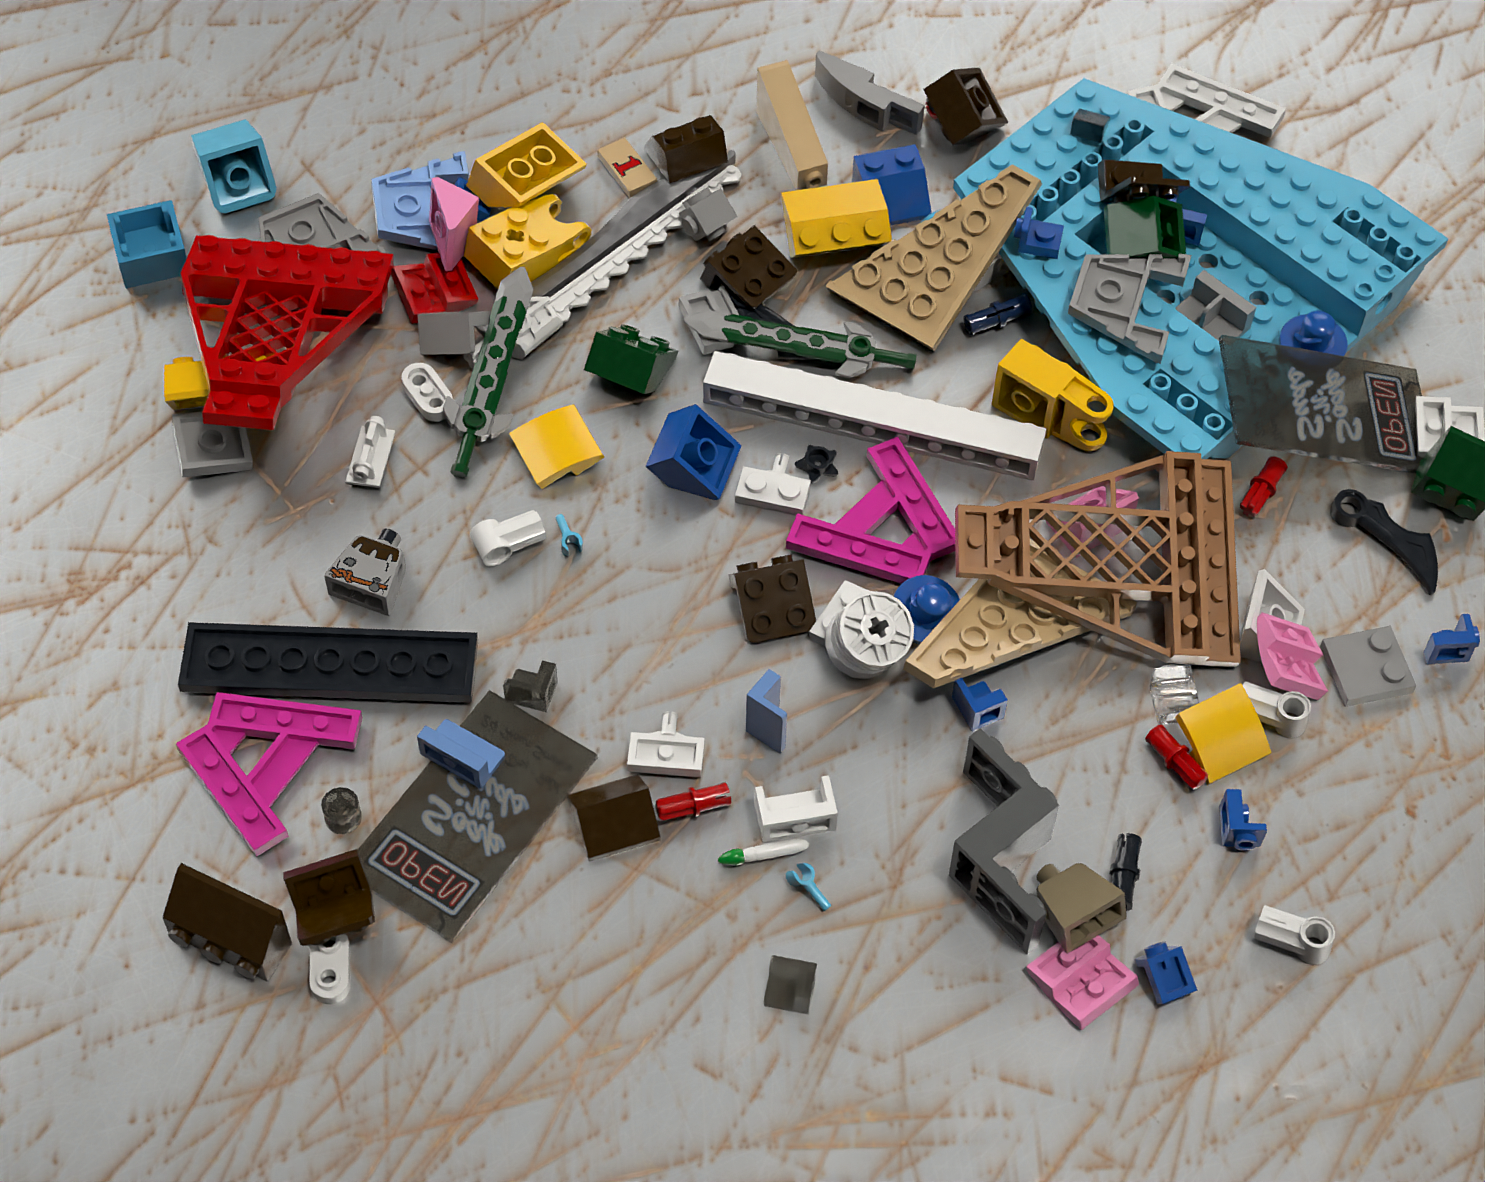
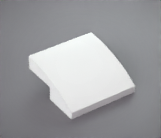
(1436, 415)

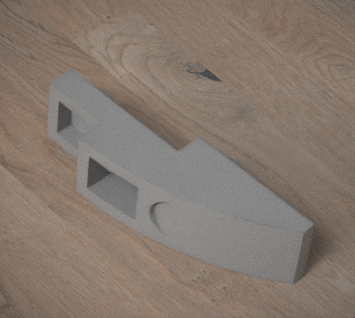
(856, 92)

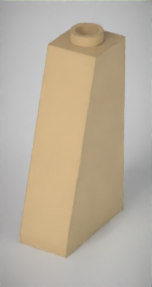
(790, 126)

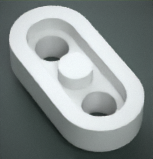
(429, 394)
(330, 962)

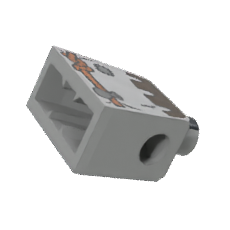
(369, 572)

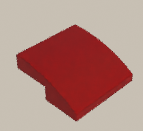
(432, 289)

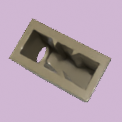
(1079, 904)

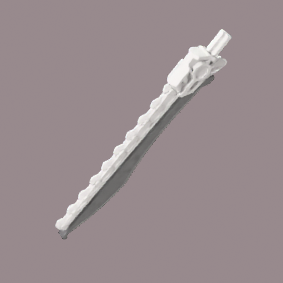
(607, 253)

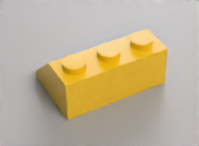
(523, 168)
(835, 218)
(186, 383)

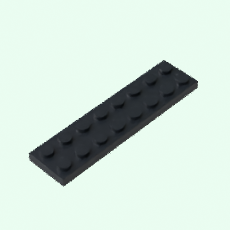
(329, 662)

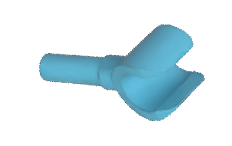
(568, 536)
(808, 883)

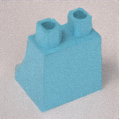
(234, 166)

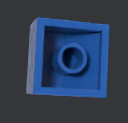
(900, 179)
(693, 453)

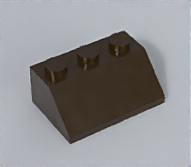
(225, 924)

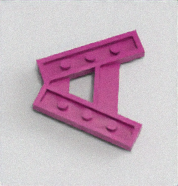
(849, 539)
(297, 733)

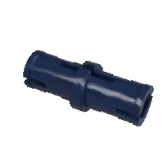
(998, 317)

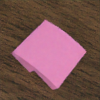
(1289, 656)
(1083, 980)

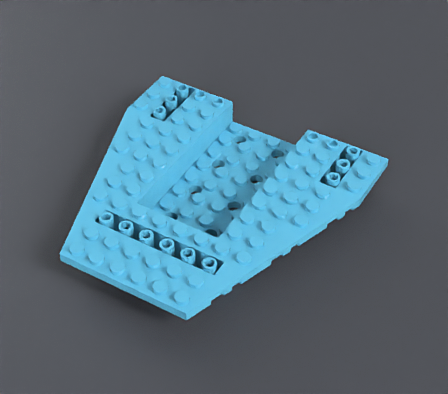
(1270, 229)

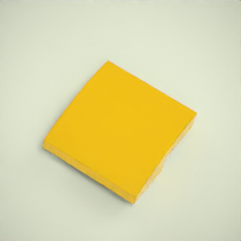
(556, 445)
(1224, 733)

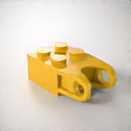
(524, 238)
(1050, 395)

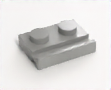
(707, 300)

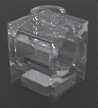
(1172, 692)

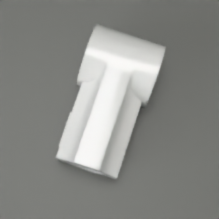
(498, 540)
(1273, 706)
(1292, 933)

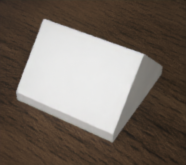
(1271, 599)

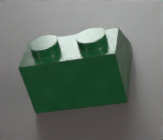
(1454, 474)

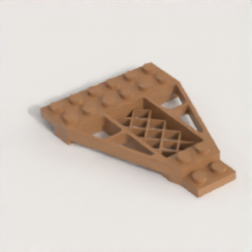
(1195, 558)

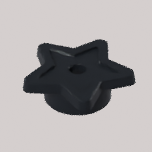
(818, 454)

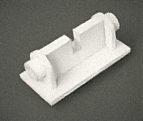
(370, 453)

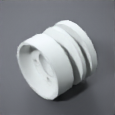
(852, 645)

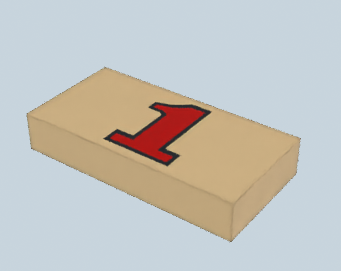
(626, 167)

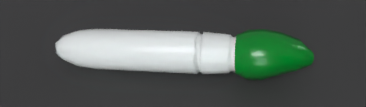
(762, 852)

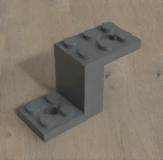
(1003, 840)

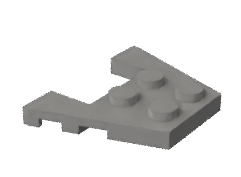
(314, 223)
(1111, 294)

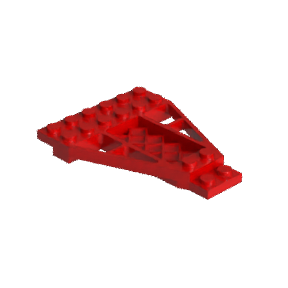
(283, 278)

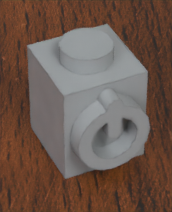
(706, 214)

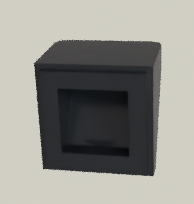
(1089, 125)

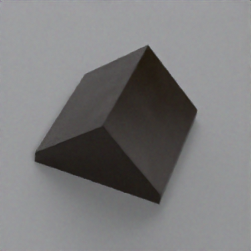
(614, 817)

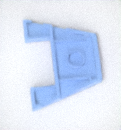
(404, 200)

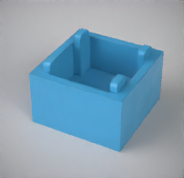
(147, 243)

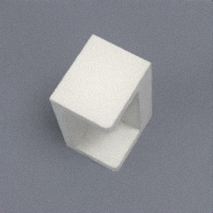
(796, 813)

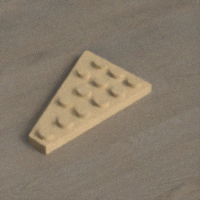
(933, 270)
(998, 627)

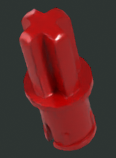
(1263, 486)
(1176, 756)
(693, 802)

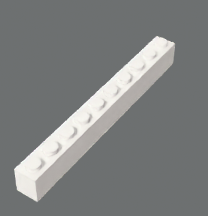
(874, 415)

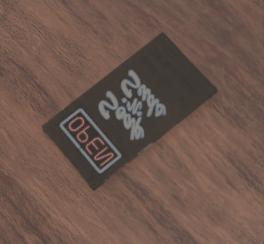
(1321, 404)
(454, 842)

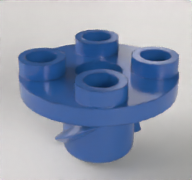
(1314, 332)
(928, 602)

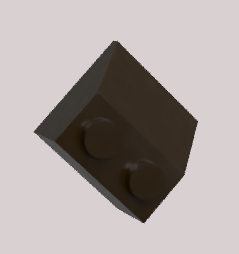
(964, 105)
(688, 148)

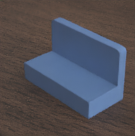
(763, 714)
(460, 752)

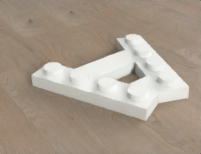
(1222, 104)

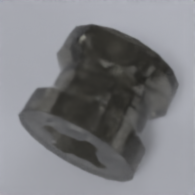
(333, 808)

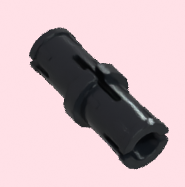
(1125, 868)

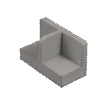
(1217, 308)
(449, 331)

